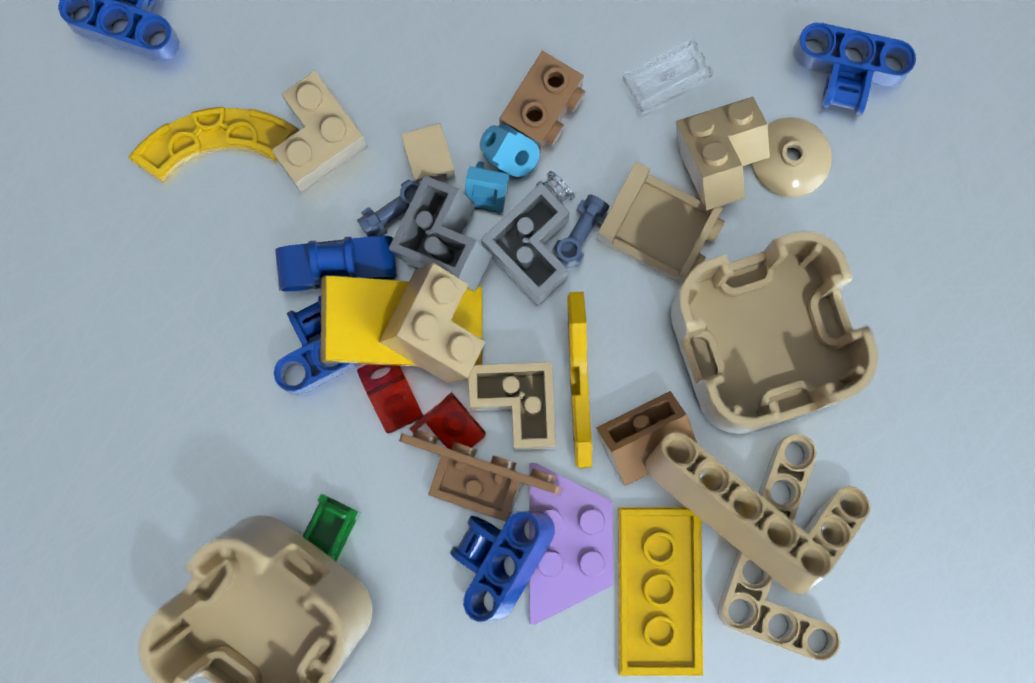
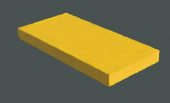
(359, 310)
(659, 592)

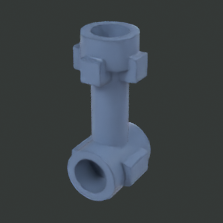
(374, 222)
(569, 249)

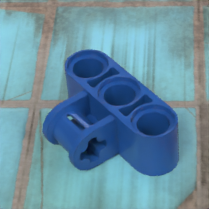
(135, 35)
(846, 80)
(304, 265)
(308, 329)
(484, 553)

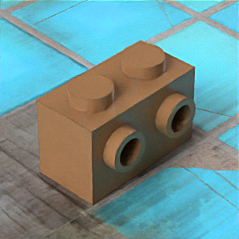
(543, 100)
(642, 434)

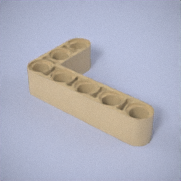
(758, 520)
(755, 594)

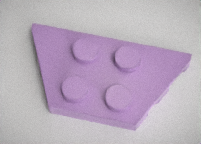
(581, 550)

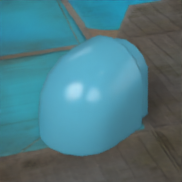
(509, 150)

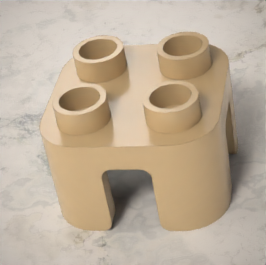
(772, 334)
(258, 612)

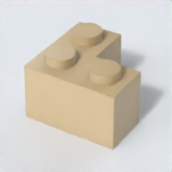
(326, 134)
(719, 145)
(424, 329)
(525, 391)

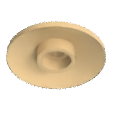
(788, 176)

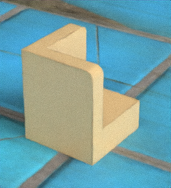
(428, 152)

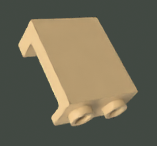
(659, 225)

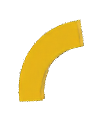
(210, 131)
(579, 379)

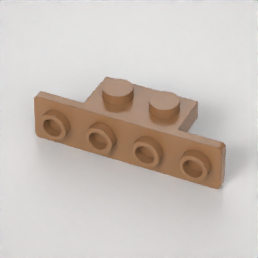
(474, 482)

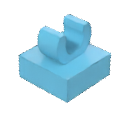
(486, 187)

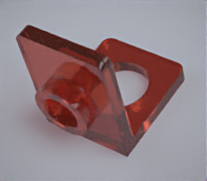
(390, 396)
(451, 423)

